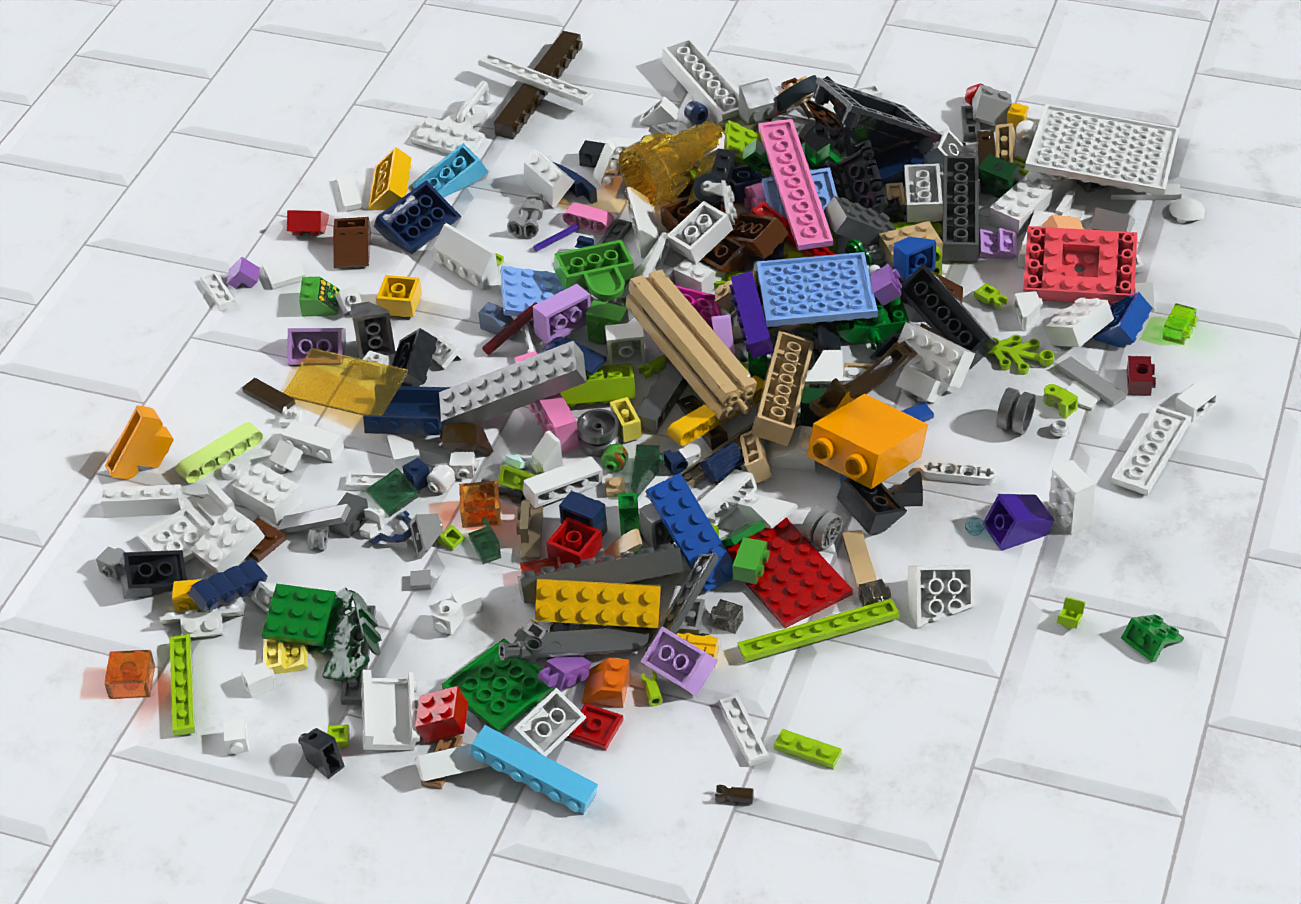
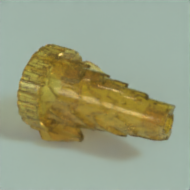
(660, 160)

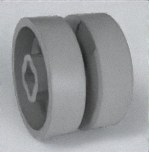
(821, 526)

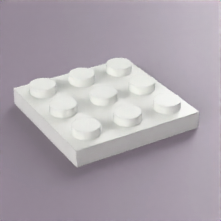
(175, 532)

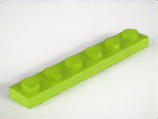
(182, 685)

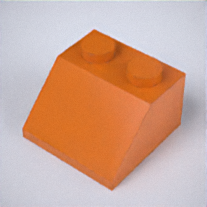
(607, 683)

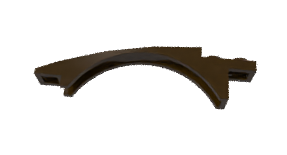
(840, 395)

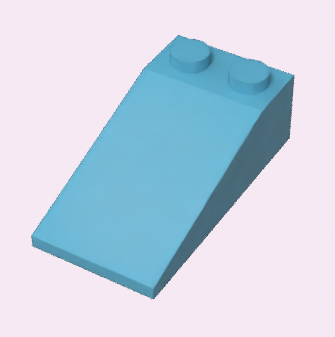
(454, 172)

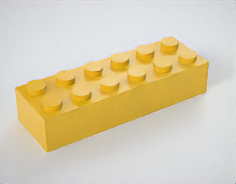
(597, 603)

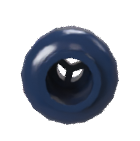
(696, 112)

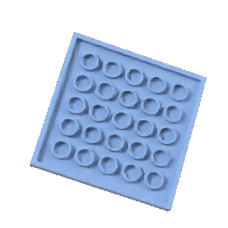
(816, 289)

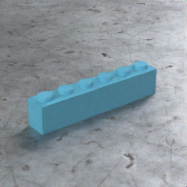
(534, 769)

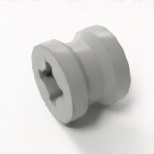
(317, 539)

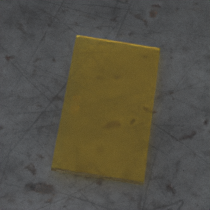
(345, 383)

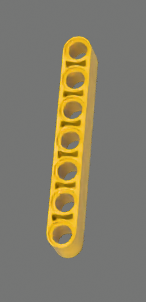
(703, 420)

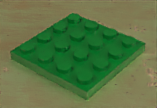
(499, 689)

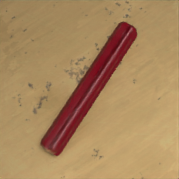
(509, 330)

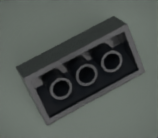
(717, 162)

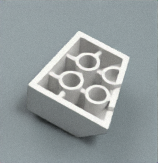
(939, 591)

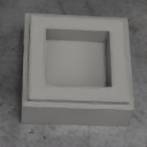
(420, 580)

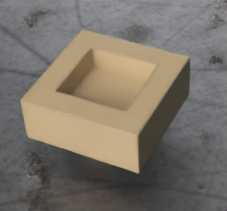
(614, 486)

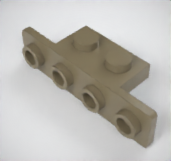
(530, 530)

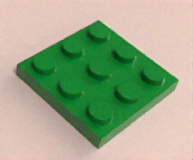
(299, 615)

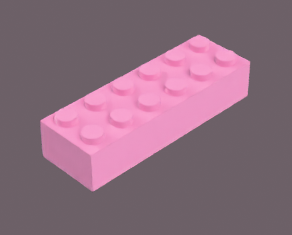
(555, 416)

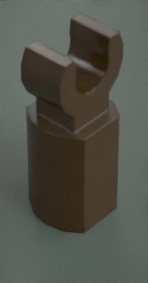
(734, 794)

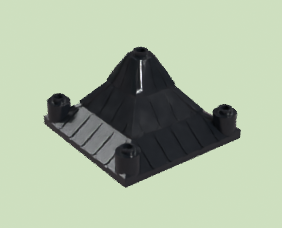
(874, 119)

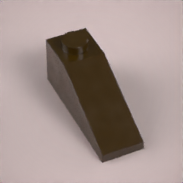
(985, 145)

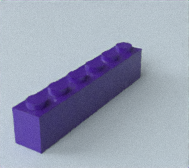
(751, 314)

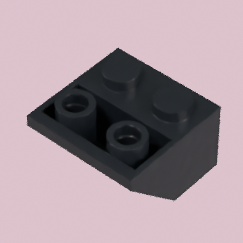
(826, 338)

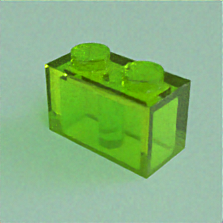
(1180, 324)

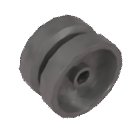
(1015, 410)
(597, 430)

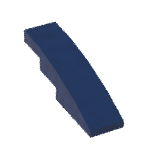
(580, 185)

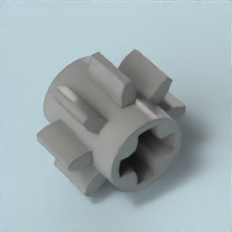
(877, 254)

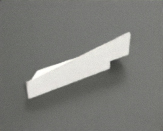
(652, 261)

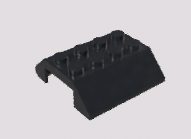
(859, 179)

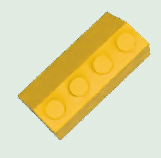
(390, 180)

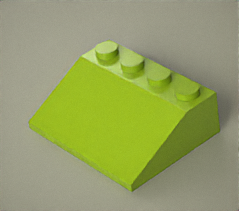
(605, 385)

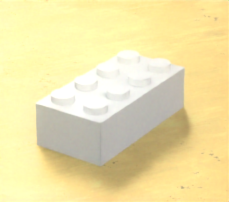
(923, 193)
(937, 355)

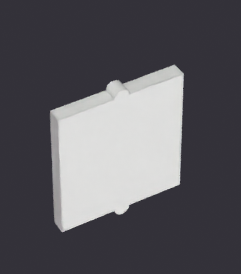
(1086, 398)

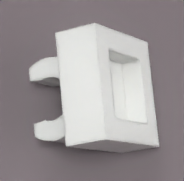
(289, 415)

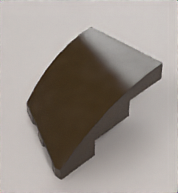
(465, 437)

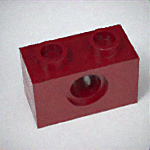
(1140, 375)

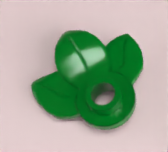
(856, 246)

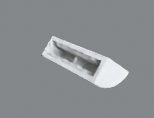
(726, 495)
(447, 763)

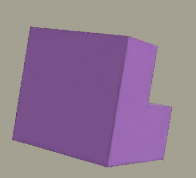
(243, 272)

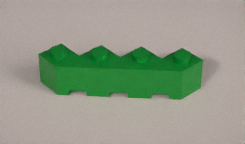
(757, 158)

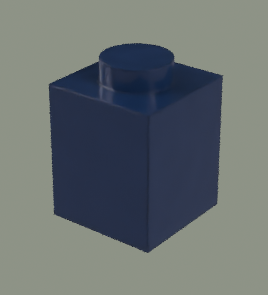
(416, 473)

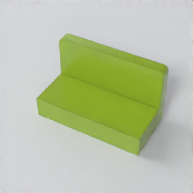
(513, 477)

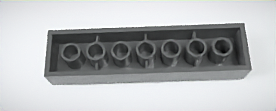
(960, 208)
(610, 569)

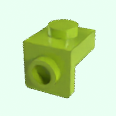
(1072, 613)

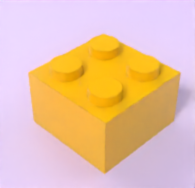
(400, 295)

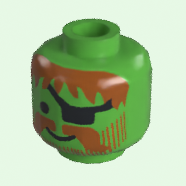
(614, 456)

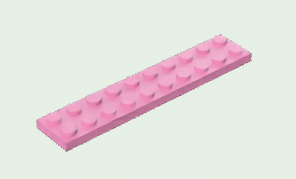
(795, 185)

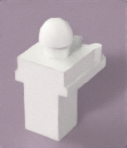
(373, 523)

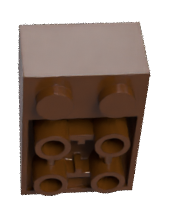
(351, 242)

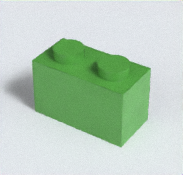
(750, 560)

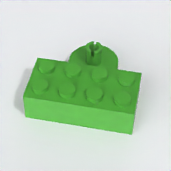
(596, 267)

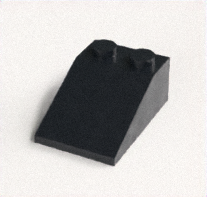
(821, 136)
(150, 572)

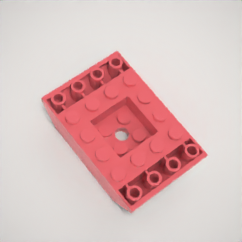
(1104, 256)

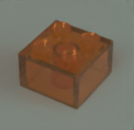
(480, 501)
(129, 674)

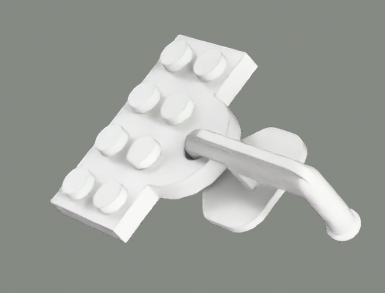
(458, 127)

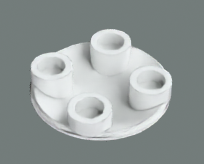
(1187, 210)

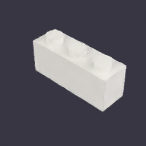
(314, 441)

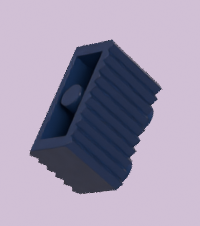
(722, 462)

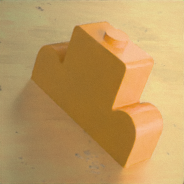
(141, 443)

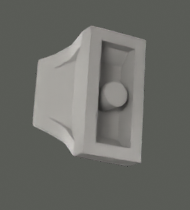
(697, 619)

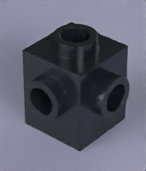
(895, 211)

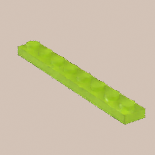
(818, 630)

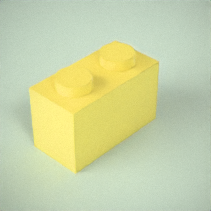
(628, 419)

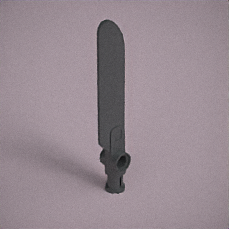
(577, 643)

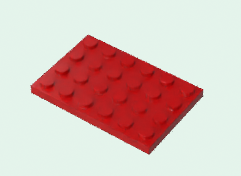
(795, 577)

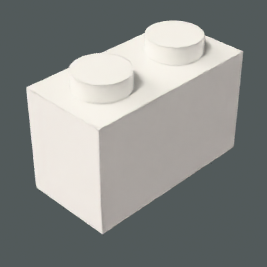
(1197, 399)

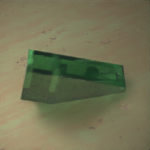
(645, 466)

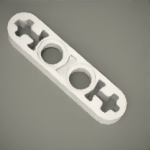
(959, 470)

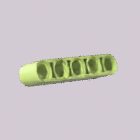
(219, 452)

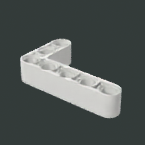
(607, 165)

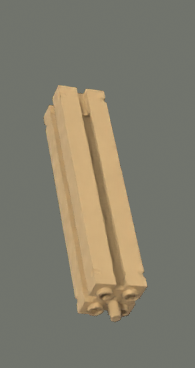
(691, 345)

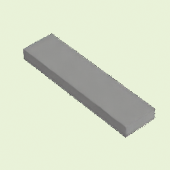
(1091, 381)
(314, 519)

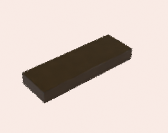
(268, 395)

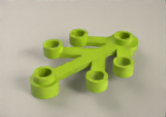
(1045, 357)

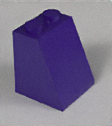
(1017, 520)

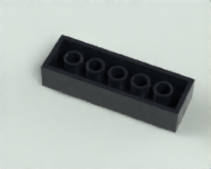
(945, 312)

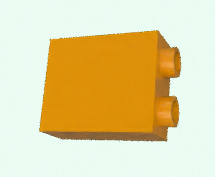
(867, 440)

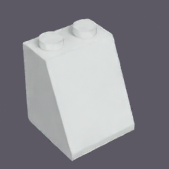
(826, 369)

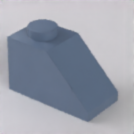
(493, 319)

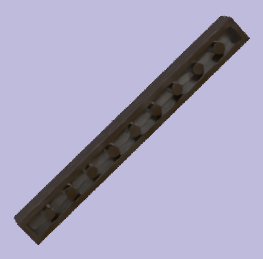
(529, 97)

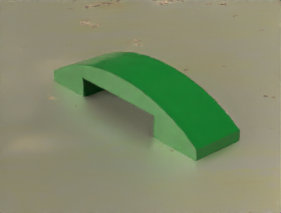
(628, 513)

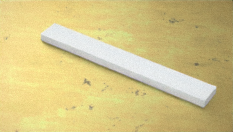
(535, 78)

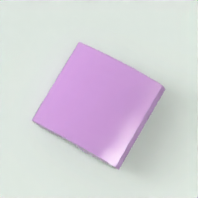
(997, 245)

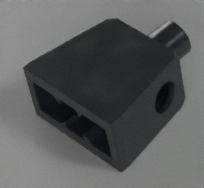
(321, 752)

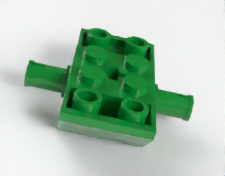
(868, 331)

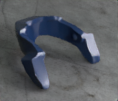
(396, 538)

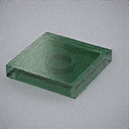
(393, 492)

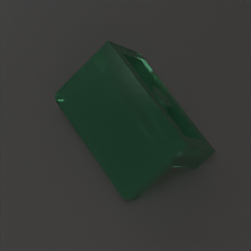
(485, 543)

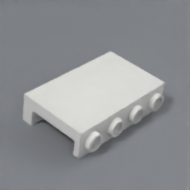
(389, 712)

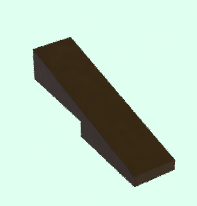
(714, 437)

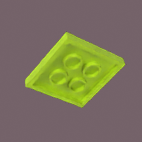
(737, 138)

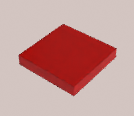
(597, 728)

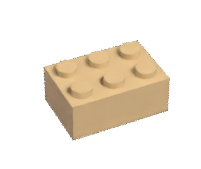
(920, 230)

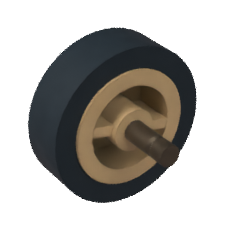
(797, 95)

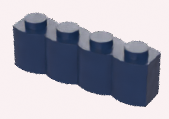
(227, 585)

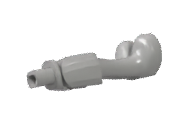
(530, 209)

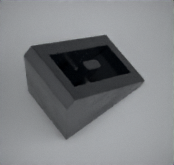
(911, 491)

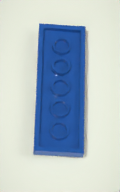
(690, 528)

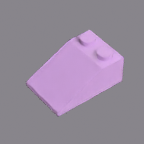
(679, 661)

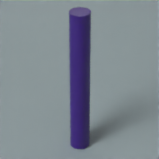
(556, 237)

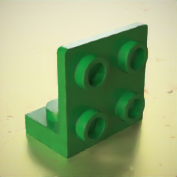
(1149, 635)

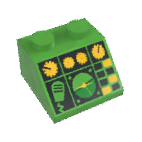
(318, 297)

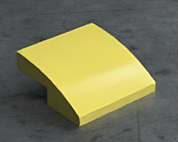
(285, 656)

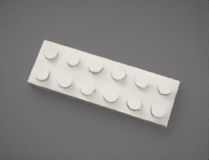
(1150, 450)

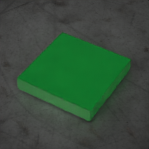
(744, 531)

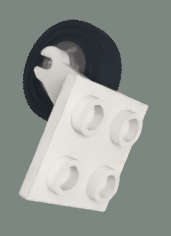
(712, 190)

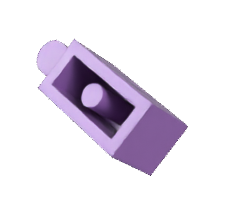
(886, 284)
(565, 671)

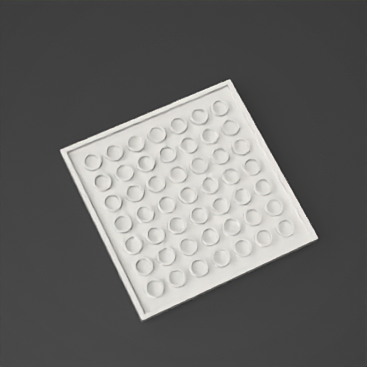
(1103, 149)

